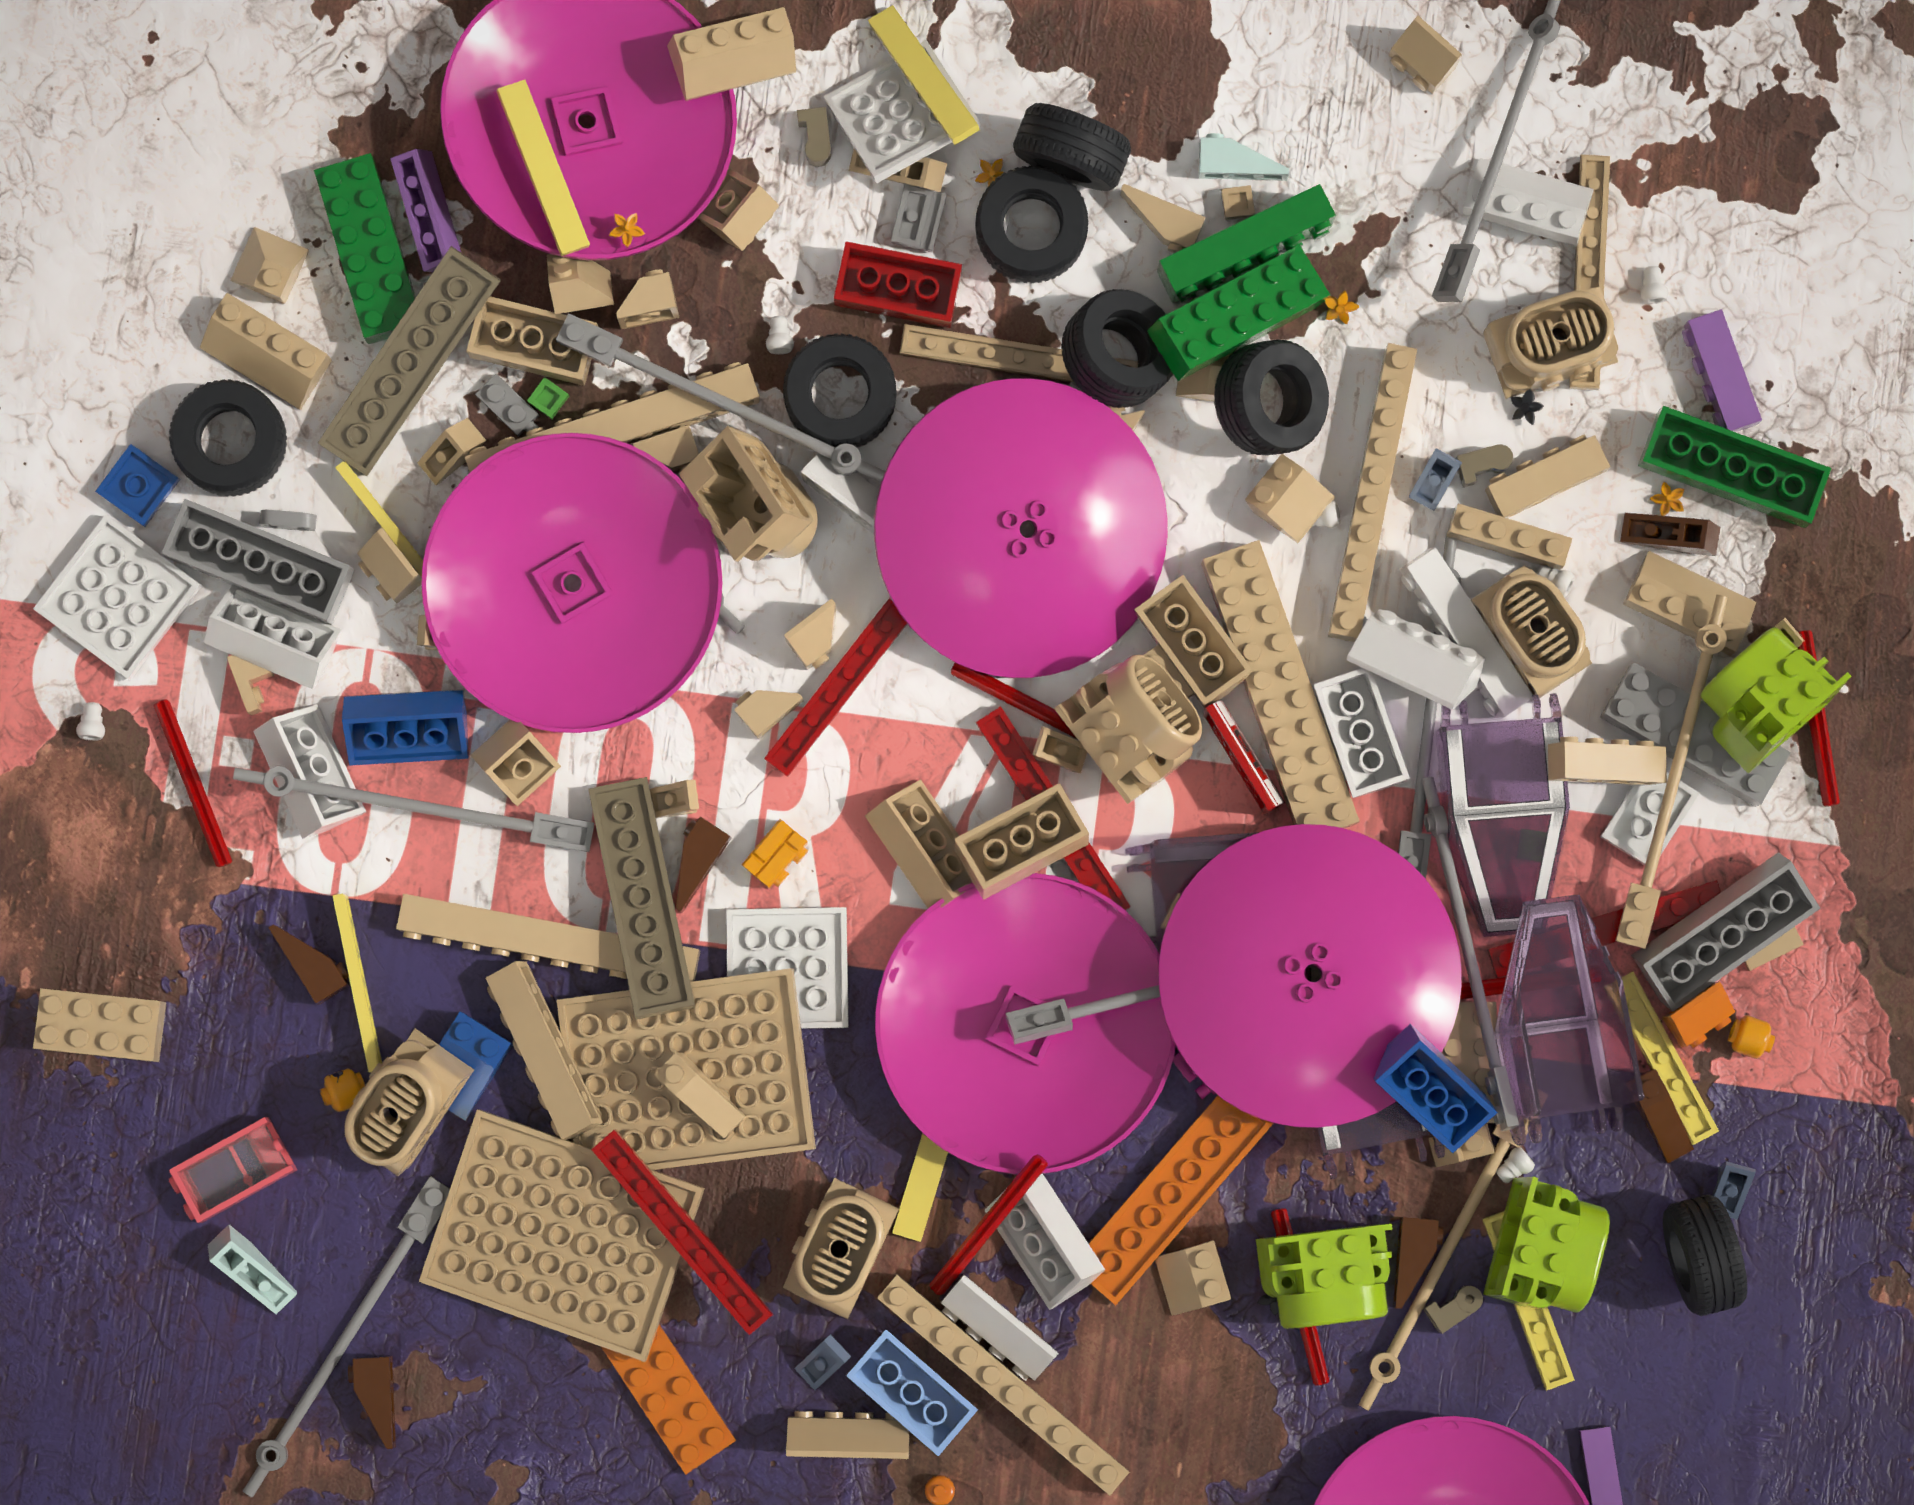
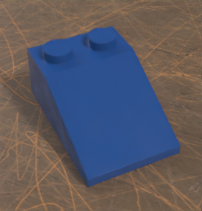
(481, 1051)

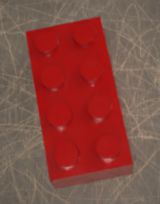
(897, 284)

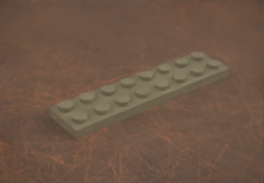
(409, 361)
(641, 898)

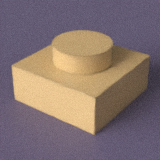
(1237, 202)

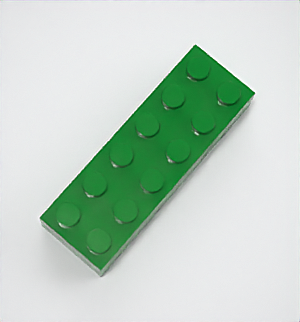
(367, 244)
(1246, 244)
(1238, 312)
(1734, 467)

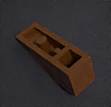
(1671, 533)
(700, 853)
(316, 970)
(1662, 1118)
(1415, 1250)
(375, 1390)

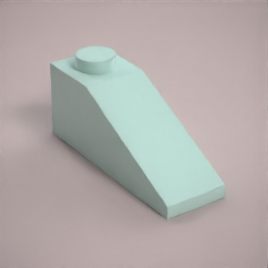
(1232, 160)
(250, 1269)

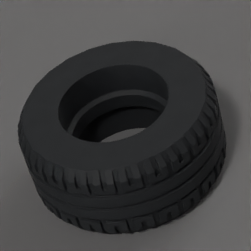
(1072, 145)
(1040, 185)
(840, 351)
(1092, 365)
(1302, 389)
(202, 407)
(1705, 1255)

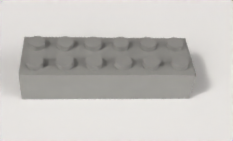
(258, 561)
(1655, 712)
(1726, 931)

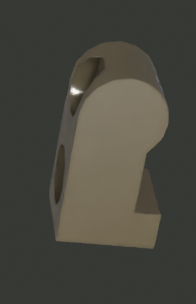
(818, 144)
(1485, 460)
(1464, 1303)

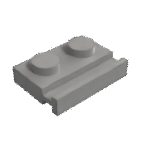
(918, 218)

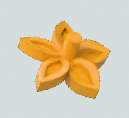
(989, 172)
(626, 228)
(1340, 307)
(1669, 499)

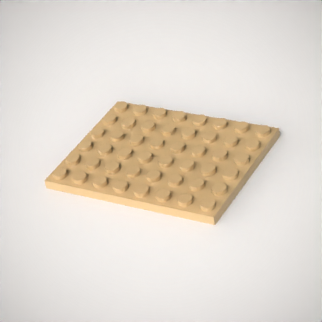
(738, 1035)
(554, 1238)

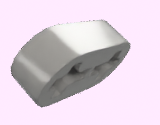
(288, 520)

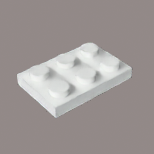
(1637, 815)

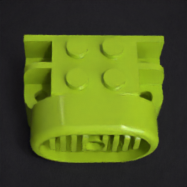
(1767, 697)
(1547, 1248)
(1326, 1275)

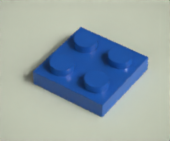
(137, 485)

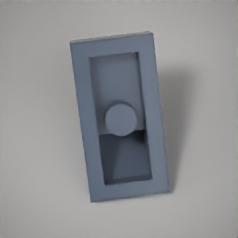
(1435, 479)
(1733, 1186)
(822, 1362)

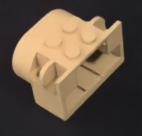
(1530, 355)
(750, 498)
(1540, 658)
(1133, 724)
(417, 1083)
(844, 1216)

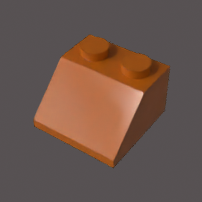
(1700, 1015)

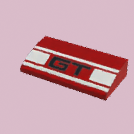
(1243, 757)

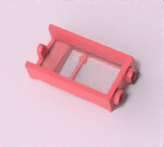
(231, 1170)

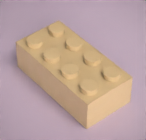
(525, 341)
(1021, 841)
(99, 1025)
(1466, 1045)

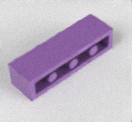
(425, 206)
(1721, 372)

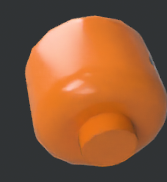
(939, 1490)

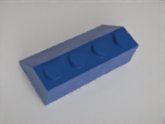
(405, 727)
(1433, 1089)

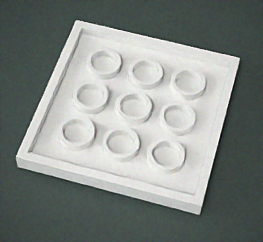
(889, 119)
(117, 597)
(801, 939)

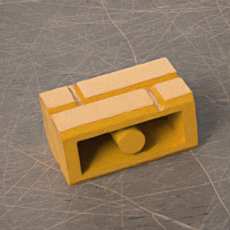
(775, 854)

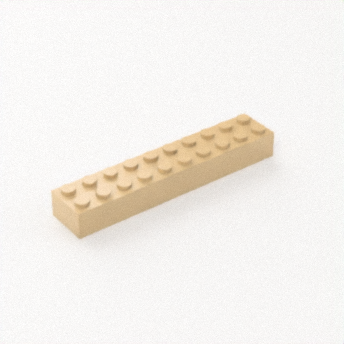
(1279, 688)

